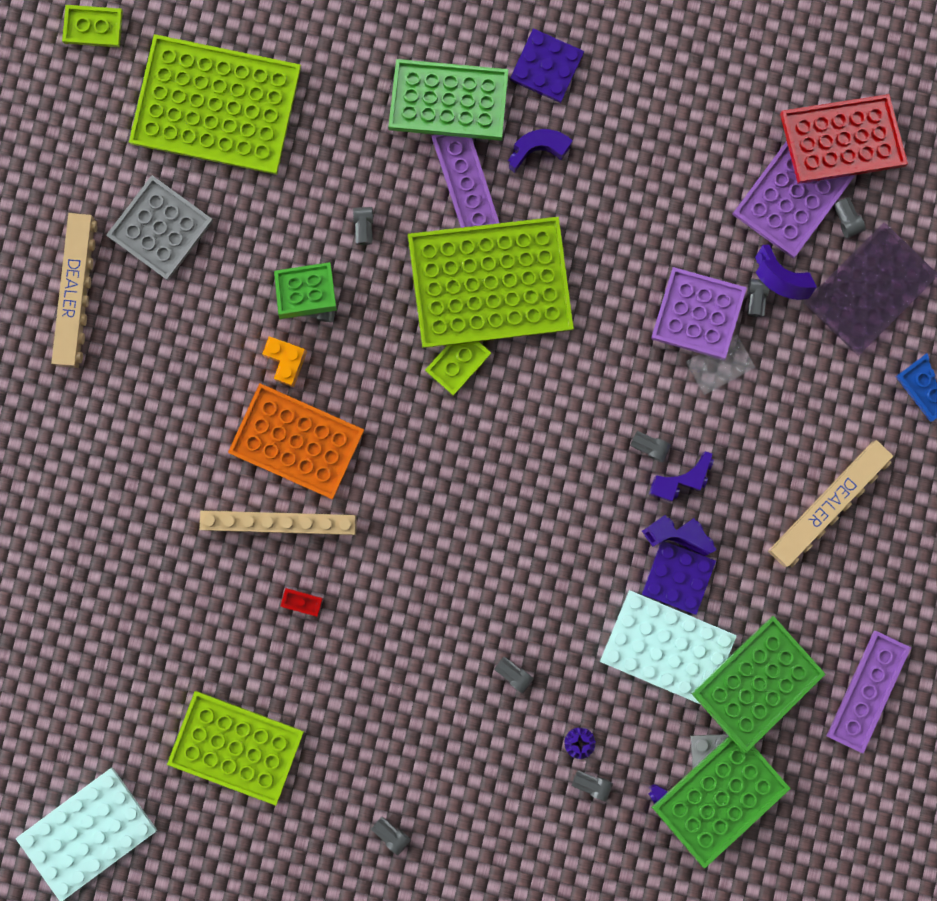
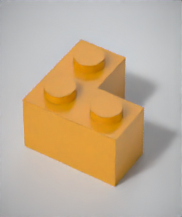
(289, 358)

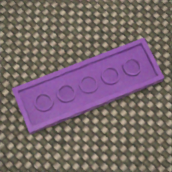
(465, 180)
(868, 691)

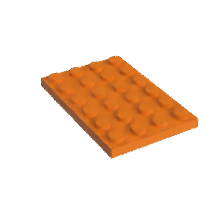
(296, 441)

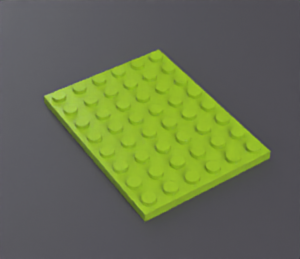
(215, 104)
(490, 282)

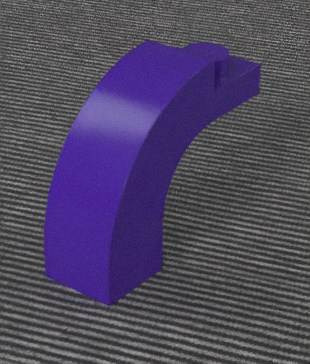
(537, 140)
(780, 280)

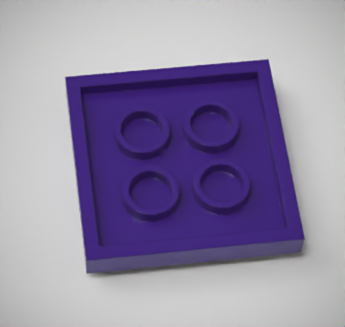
(546, 65)
(678, 577)

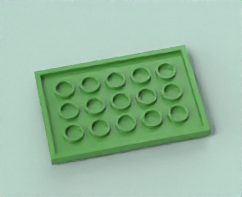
(448, 99)
(758, 684)
(720, 800)

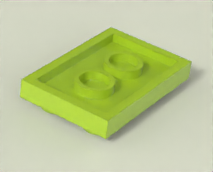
(92, 26)
(457, 364)

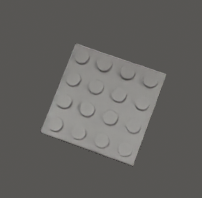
(159, 227)

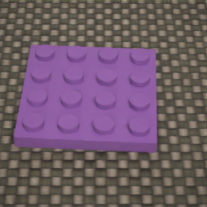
(698, 313)

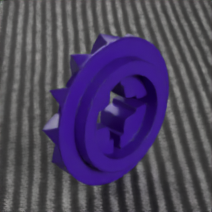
(573, 736)

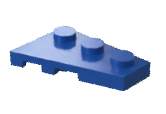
(921, 386)

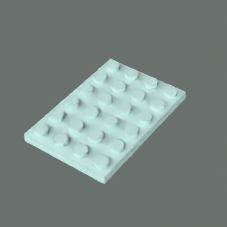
(665, 646)
(86, 834)

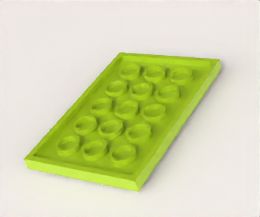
(235, 747)

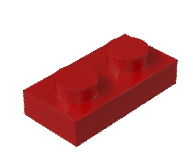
(301, 602)

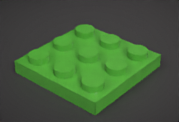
(305, 290)

